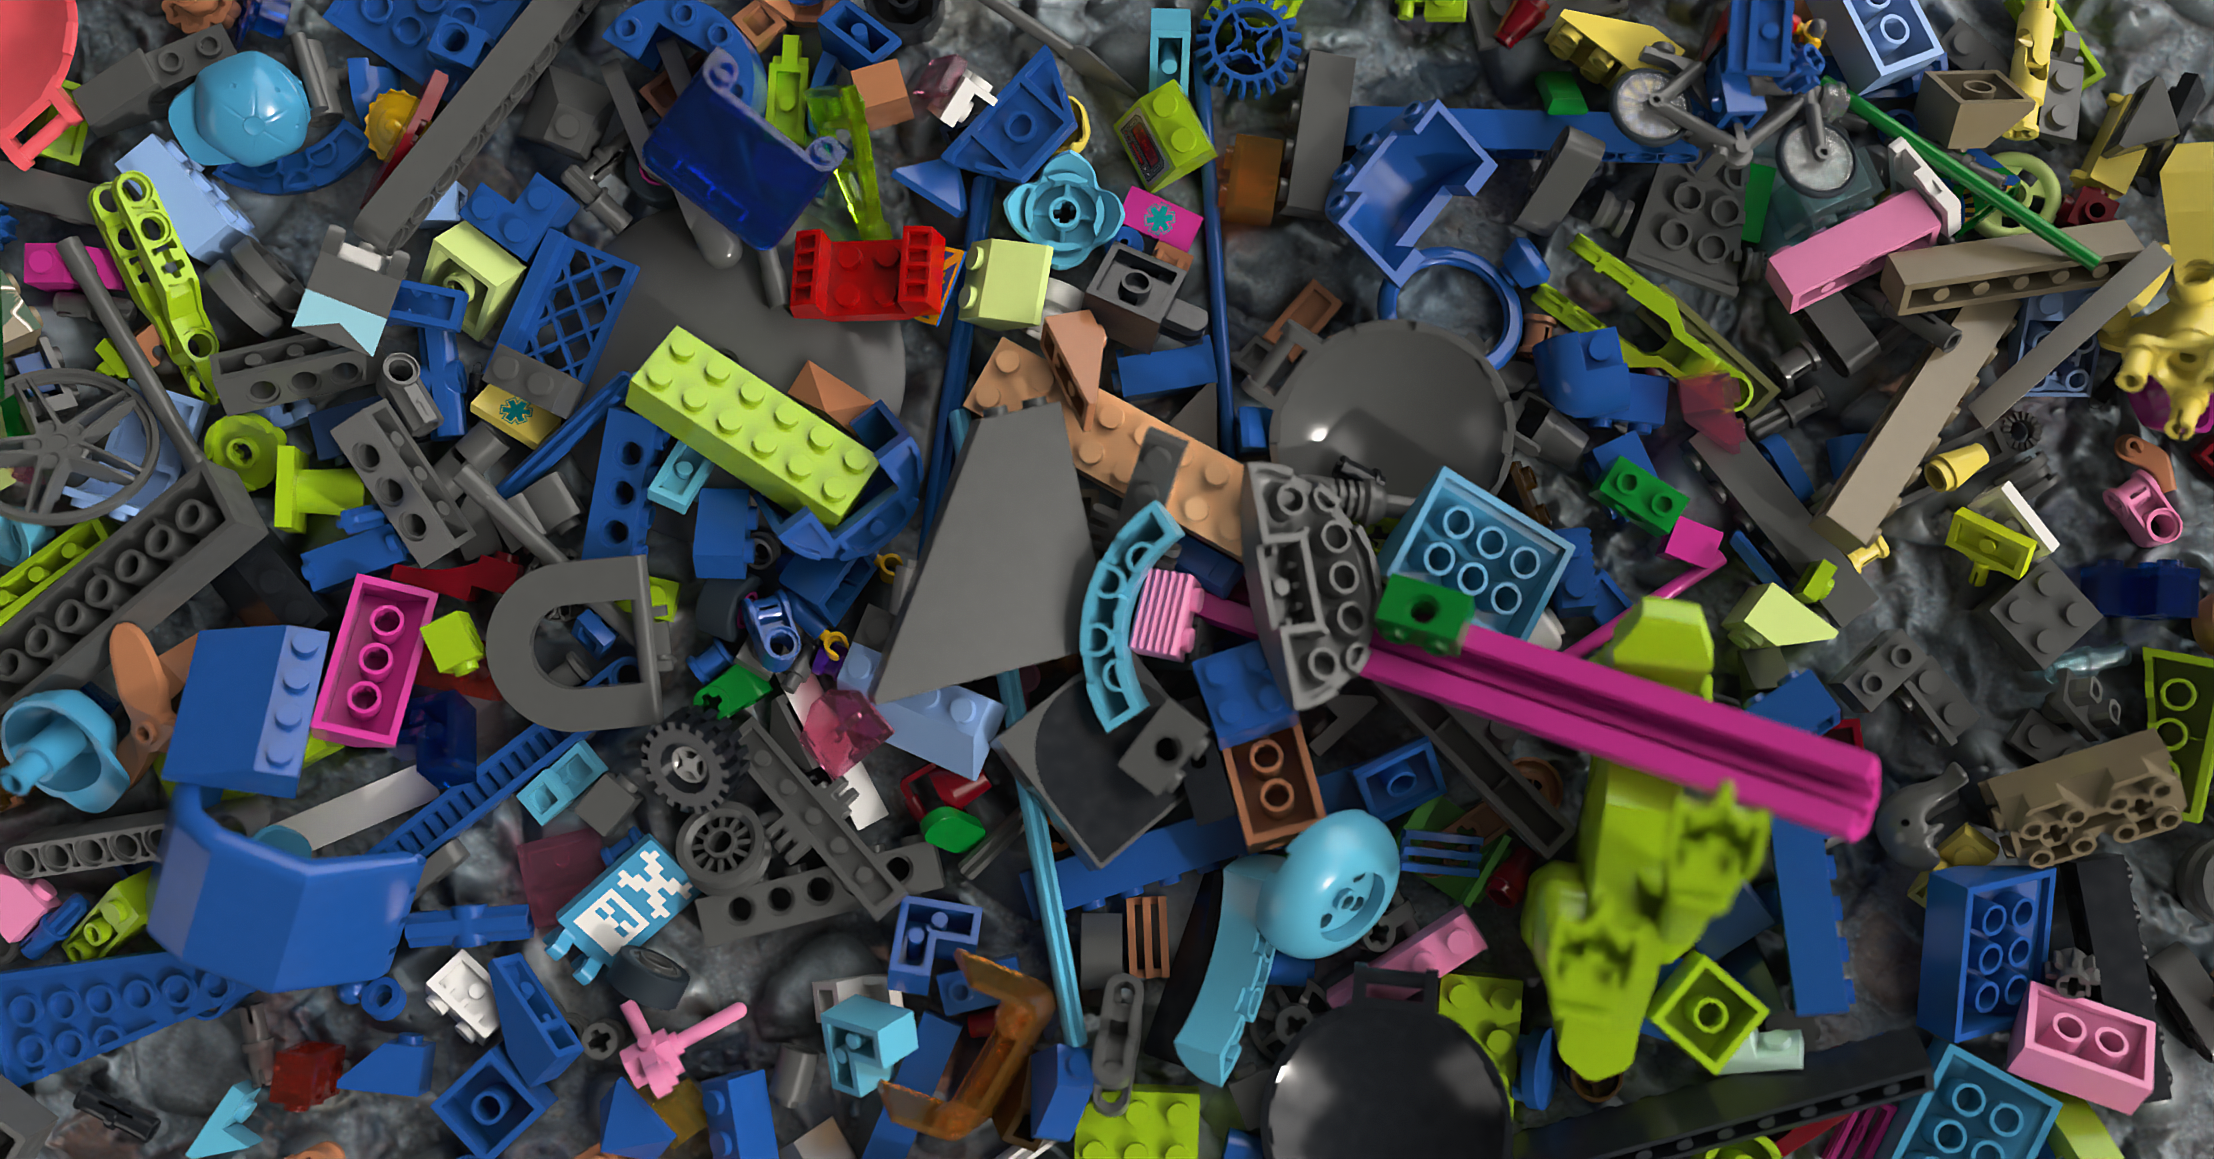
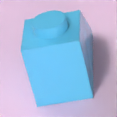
(1169, 47)

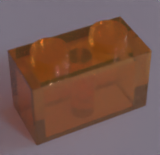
(1252, 179)

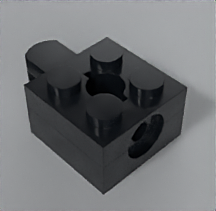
(1153, 289)

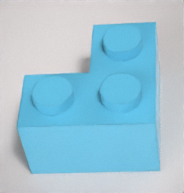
(865, 1041)

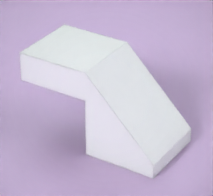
(834, 991)

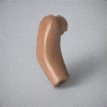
(2148, 458)

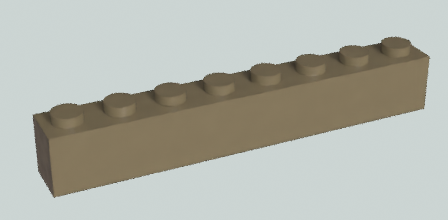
(1911, 427)

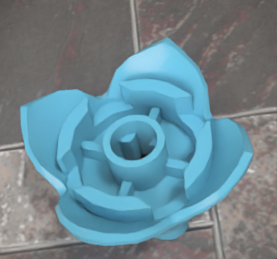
(1072, 184)

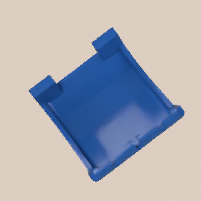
(271, 913)

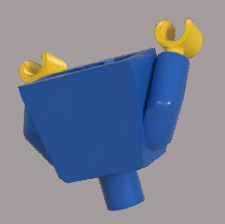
(826, 589)

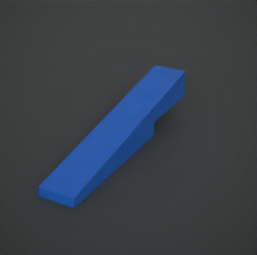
(918, 1072)

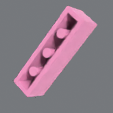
(1851, 249)
(1437, 946)

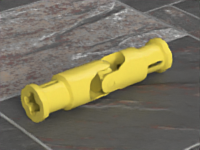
(2032, 54)

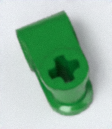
(737, 690)

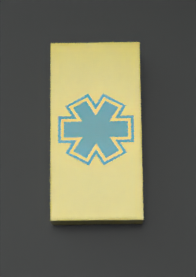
(515, 416)

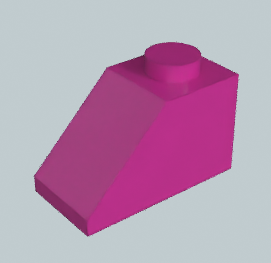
(49, 273)

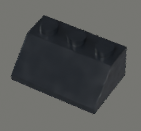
(270, 589)

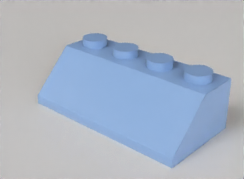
(940, 725)

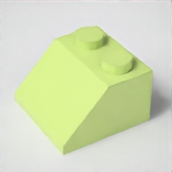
(474, 264)
(1005, 284)
(1773, 618)

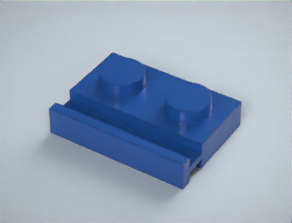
(1759, 37)

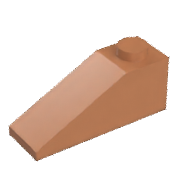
(1074, 352)

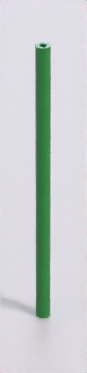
(1972, 181)

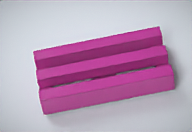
(1873, 1141)

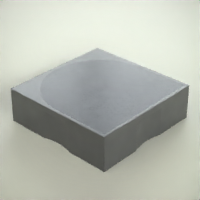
(1074, 771)

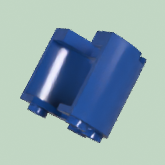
(698, 27)
(1402, 183)
(880, 511)

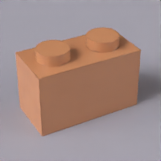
(883, 94)

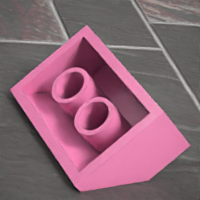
(2082, 1048)

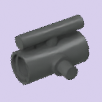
(321, 82)

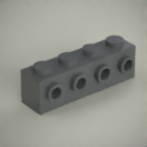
(1317, 133)

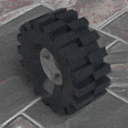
(695, 759)

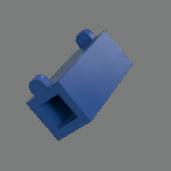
(1164, 372)
(367, 553)

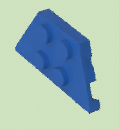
(1021, 128)

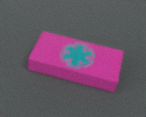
(1160, 219)

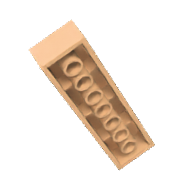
(1208, 482)

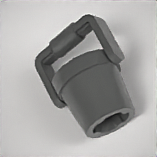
(1555, 436)

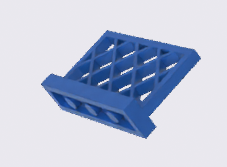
(537, 298)

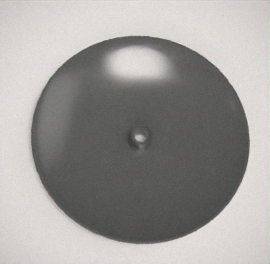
(732, 317)

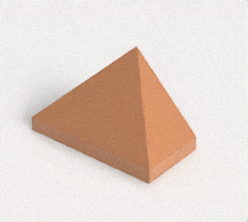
(828, 396)

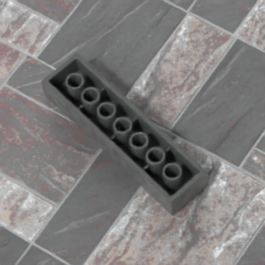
(132, 578)

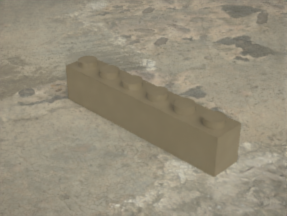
(2003, 268)

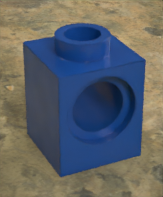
(447, 32)

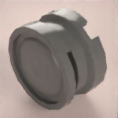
(2029, 476)

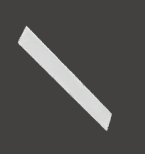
(2071, 333)
(868, 806)
(362, 807)

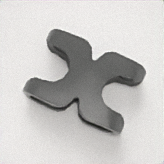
(1117, 1045)

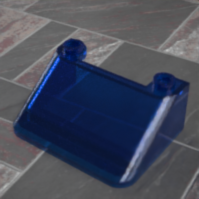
(735, 159)

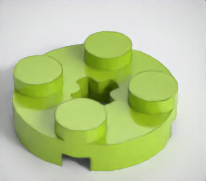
(258, 434)

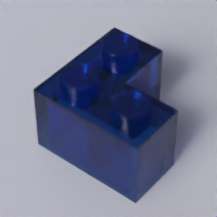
(2147, 593)
(441, 737)

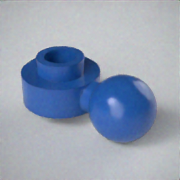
(374, 996)

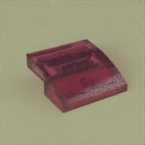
(558, 870)

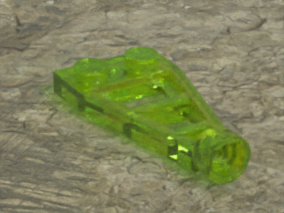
(844, 108)

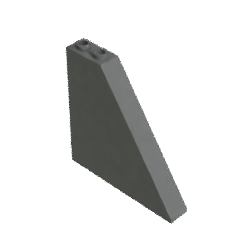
(1000, 562)

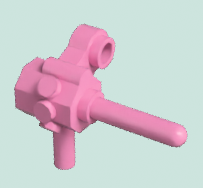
(656, 1055)

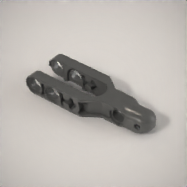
(716, 243)

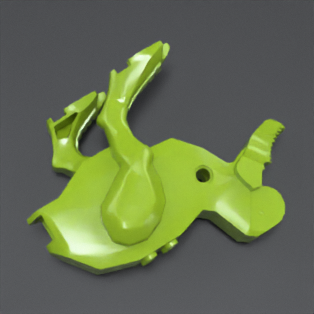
(1640, 865)

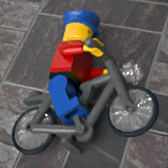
(1719, 108)

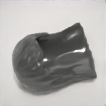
(1904, 816)

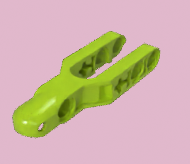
(168, 300)
(1679, 356)

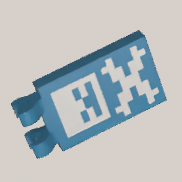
(621, 908)

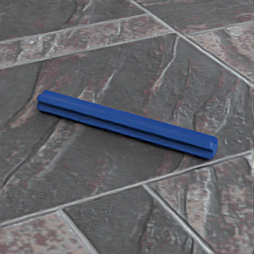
(566, 436)

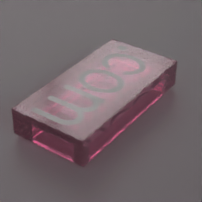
(940, 77)

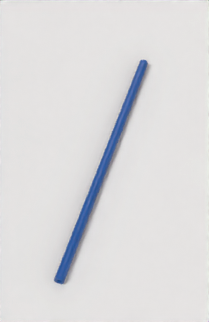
(1216, 270)

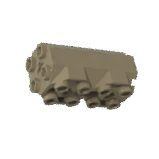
(2066, 802)

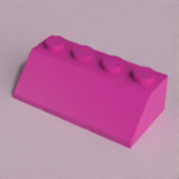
(373, 663)

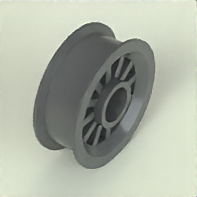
(732, 869)

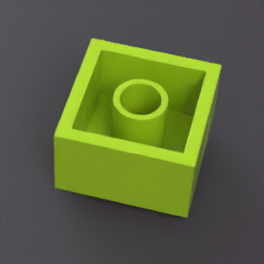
(1704, 1012)

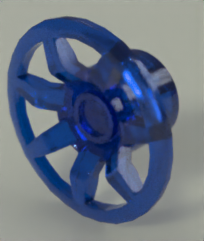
(264, 17)

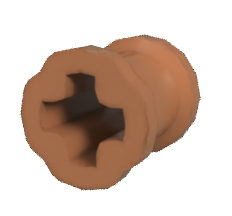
(1537, 329)

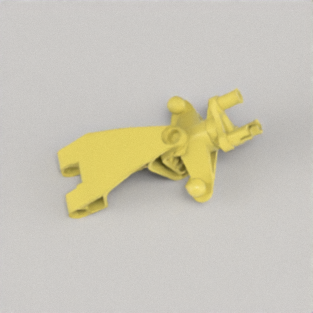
(2177, 338)

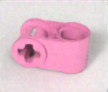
(2141, 508)

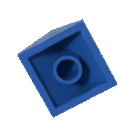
(1398, 779)

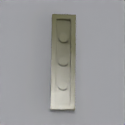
(1697, 327)

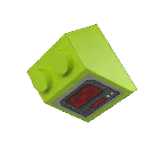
(1164, 137)

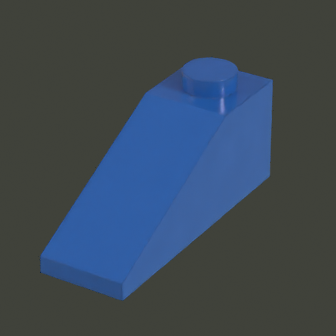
(531, 1023)

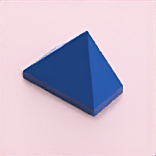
(936, 183)
(631, 1125)

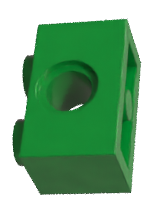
(1639, 496)
(1408, 598)

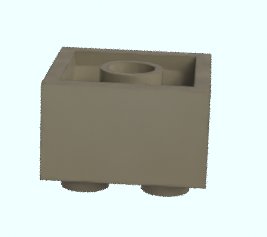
(1969, 107)

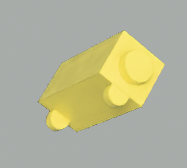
(2110, 174)

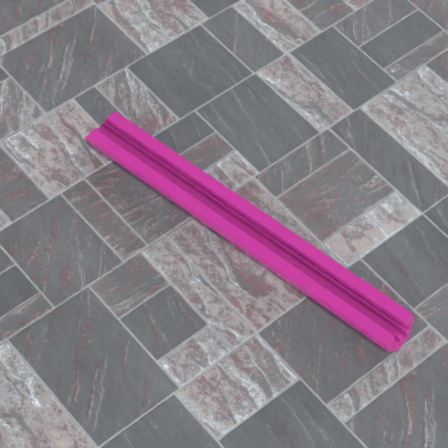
(1622, 720)

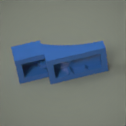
(428, 307)

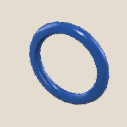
(1487, 272)

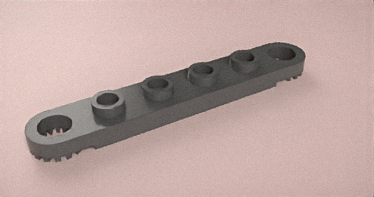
(1994, 439)

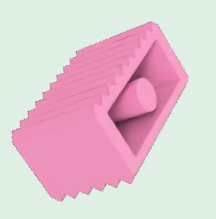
(1166, 615)

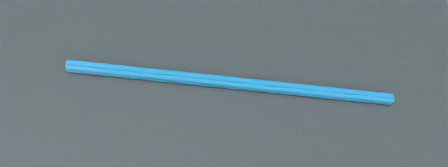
(1038, 844)

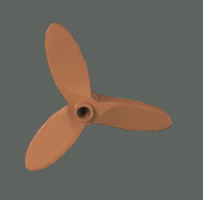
(145, 698)

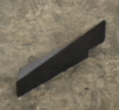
(1187, 970)

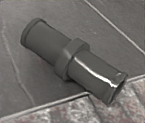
(257, 1043)

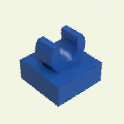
(594, 634)

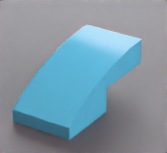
(562, 782)

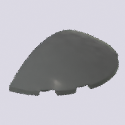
(1307, 583)

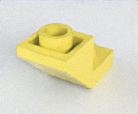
(1961, 848)

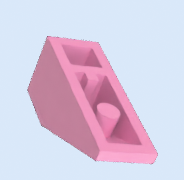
(23, 904)

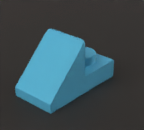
(681, 478)
(224, 1128)

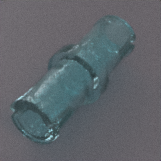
(2089, 661)

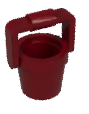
(952, 788)

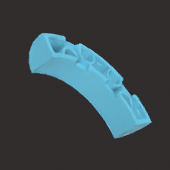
(1109, 613)
(1234, 975)

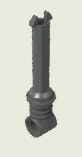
(1365, 500)

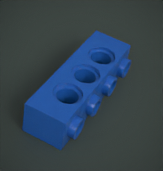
(614, 469)

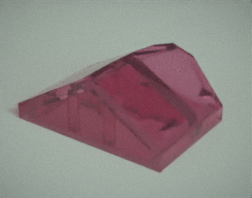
(843, 730)

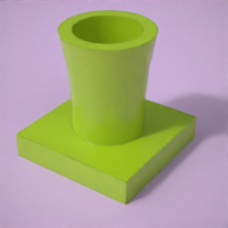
(312, 490)

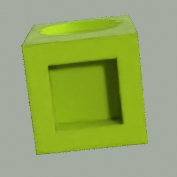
(454, 643)

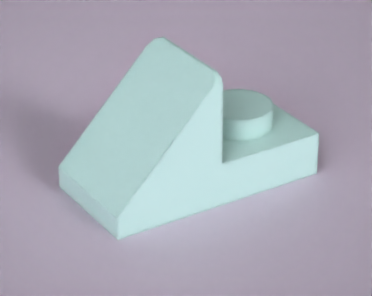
(1768, 1052)

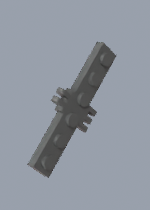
(1150, 481)
(816, 820)

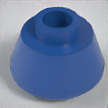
(1524, 264)

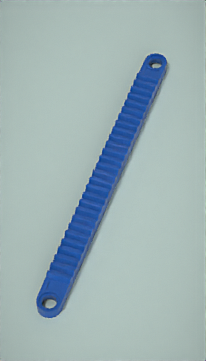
(467, 803)

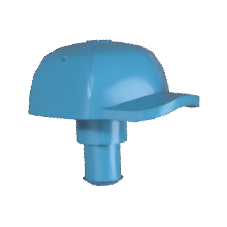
(241, 112)
(64, 749)

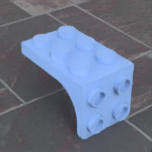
(130, 444)

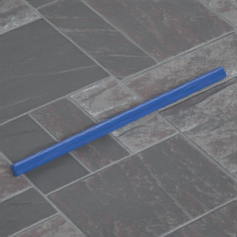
(957, 360)

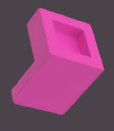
(1690, 543)

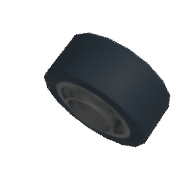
(648, 978)

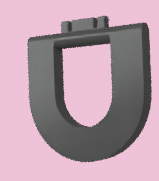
(583, 708)

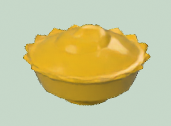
(386, 120)

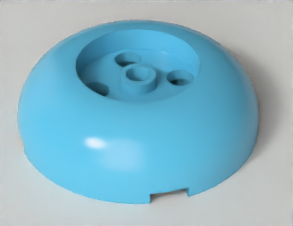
(1329, 886)

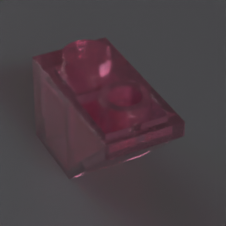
(1709, 407)

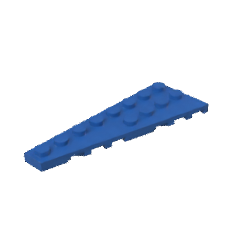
(91, 1006)

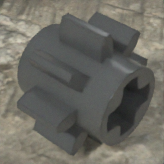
(2072, 973)

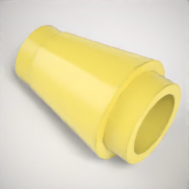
(1953, 468)

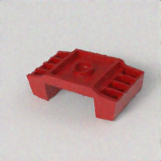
(868, 277)

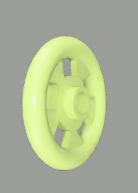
(2045, 188)

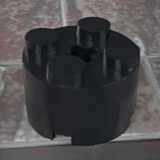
(912, 22)

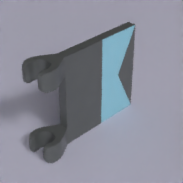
(348, 300)

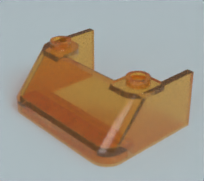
(1019, 1021)

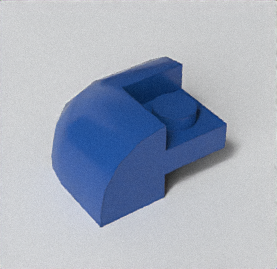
(1583, 373)

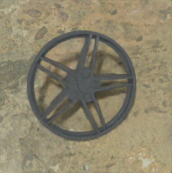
(65, 451)

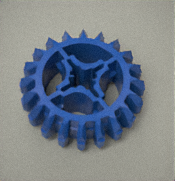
(1234, 55)

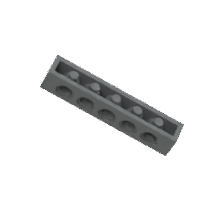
(722, 924)

